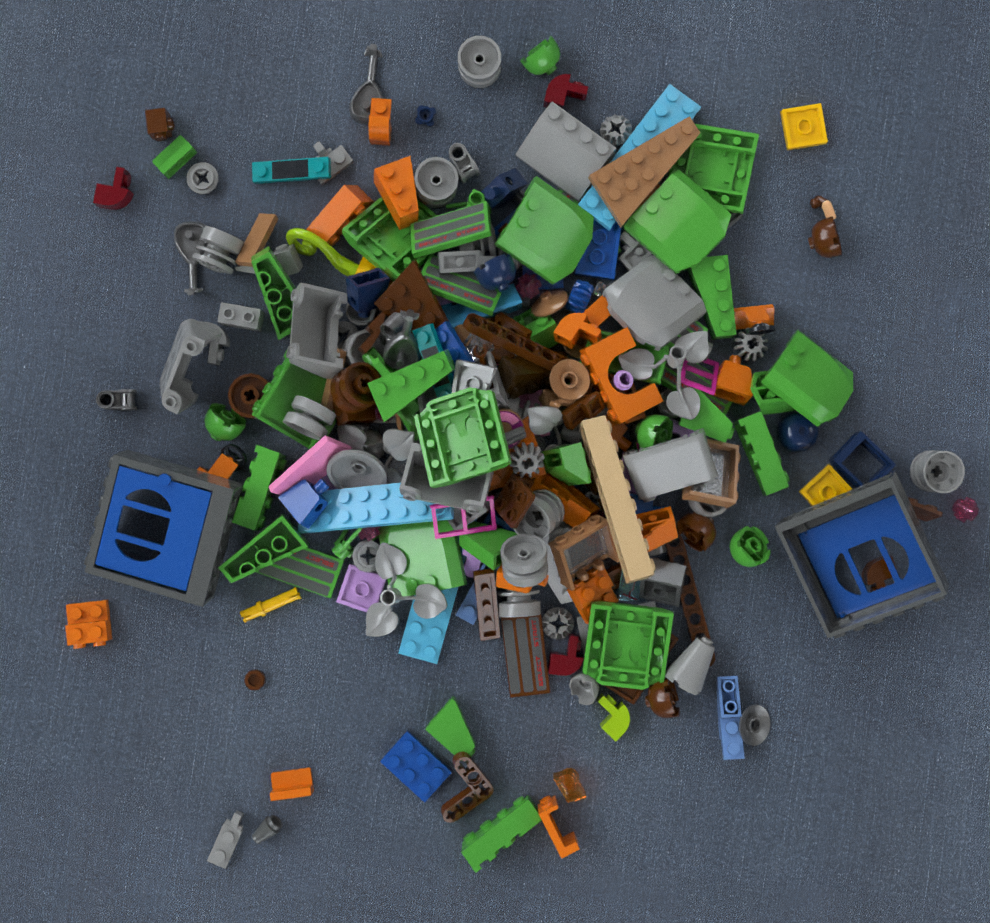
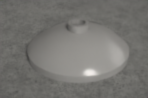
(355, 469)

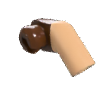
(824, 204)

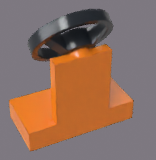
(756, 318)
(227, 464)

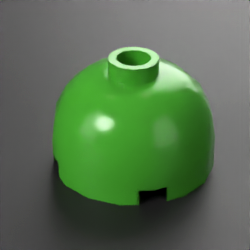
(542, 57)
(223, 423)
(654, 430)
(749, 547)

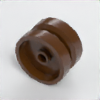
(350, 387)
(241, 391)

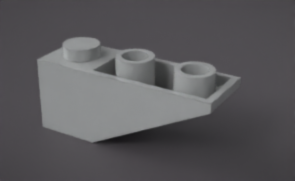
(286, 256)

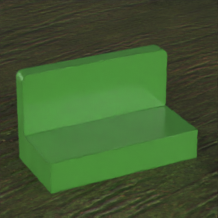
(174, 156)

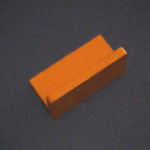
(291, 784)

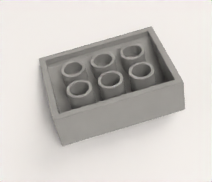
(565, 151)

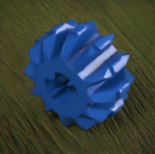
(579, 296)

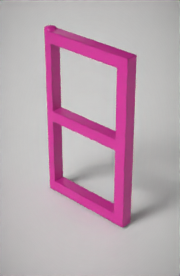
(713, 377)
(465, 530)

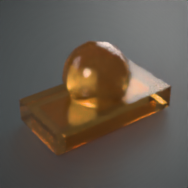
(569, 784)

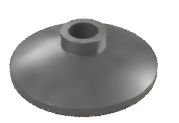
(754, 725)

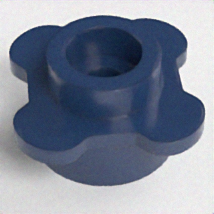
(425, 110)

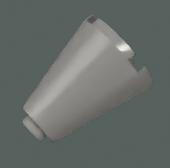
(692, 666)

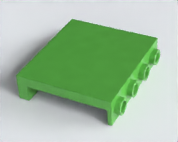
(279, 394)

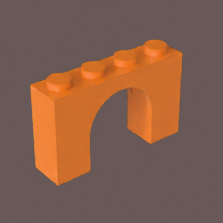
(598, 358)

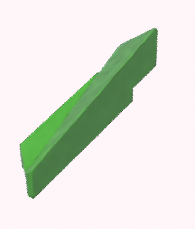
(407, 414)

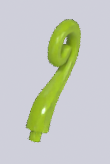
(312, 242)

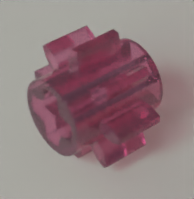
(528, 285)
(965, 509)
(369, 533)

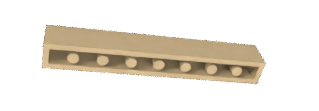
(616, 499)

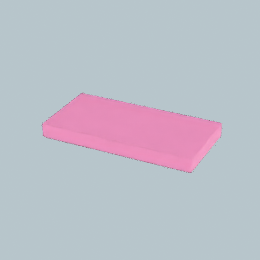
(310, 466)

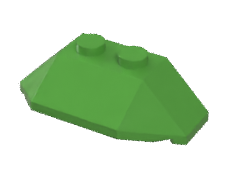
(766, 399)

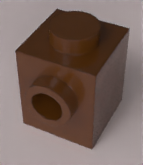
(159, 124)

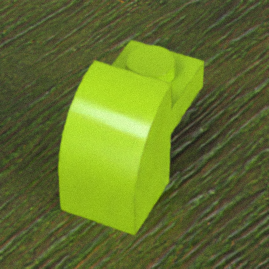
(618, 720)

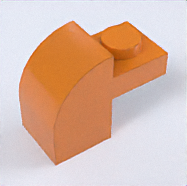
(380, 121)
(576, 326)

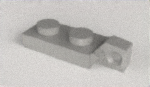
(462, 261)
(226, 841)

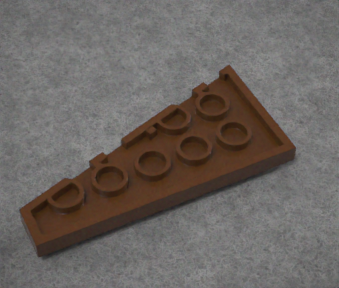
(412, 293)

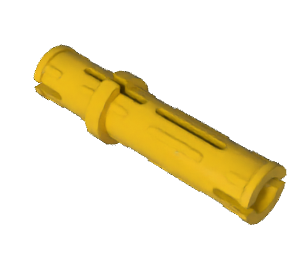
(264, 607)

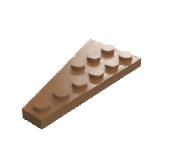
(635, 174)

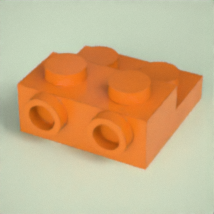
(594, 589)
(88, 623)

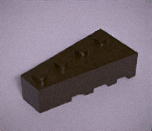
(524, 376)

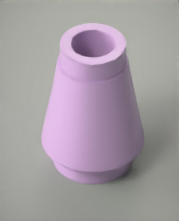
(622, 380)

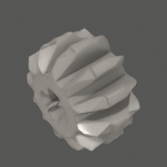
(744, 348)
(523, 453)

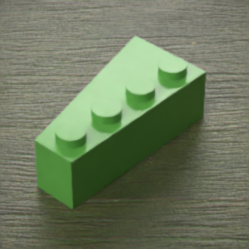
(713, 286)
(276, 290)
(405, 385)
(761, 453)
(257, 496)
(269, 546)
(500, 832)

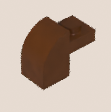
(876, 572)

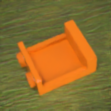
(564, 844)

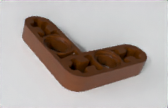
(473, 790)

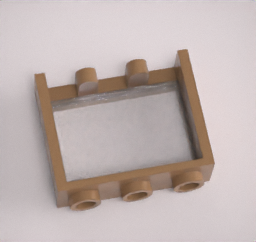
(724, 489)
(583, 548)

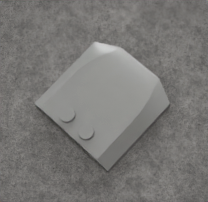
(653, 303)

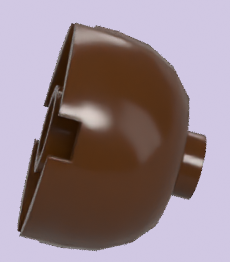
(825, 238)
(698, 530)
(663, 699)

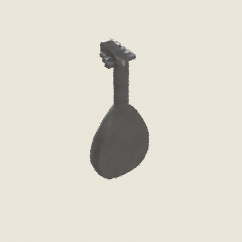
(361, 100)
(186, 239)
(402, 348)

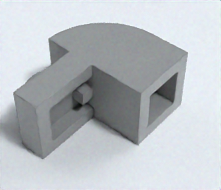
(216, 352)

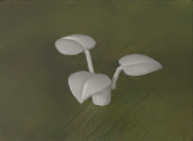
(693, 348)
(545, 418)
(394, 442)
(380, 617)

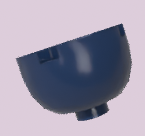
(497, 273)
(797, 433)

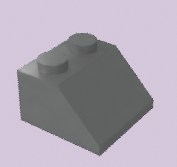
(665, 584)

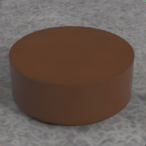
(255, 679)

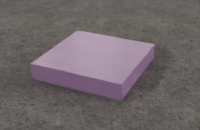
(360, 589)

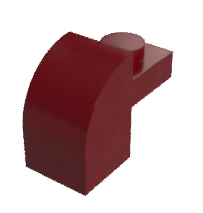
(561, 87)
(114, 196)
(566, 663)

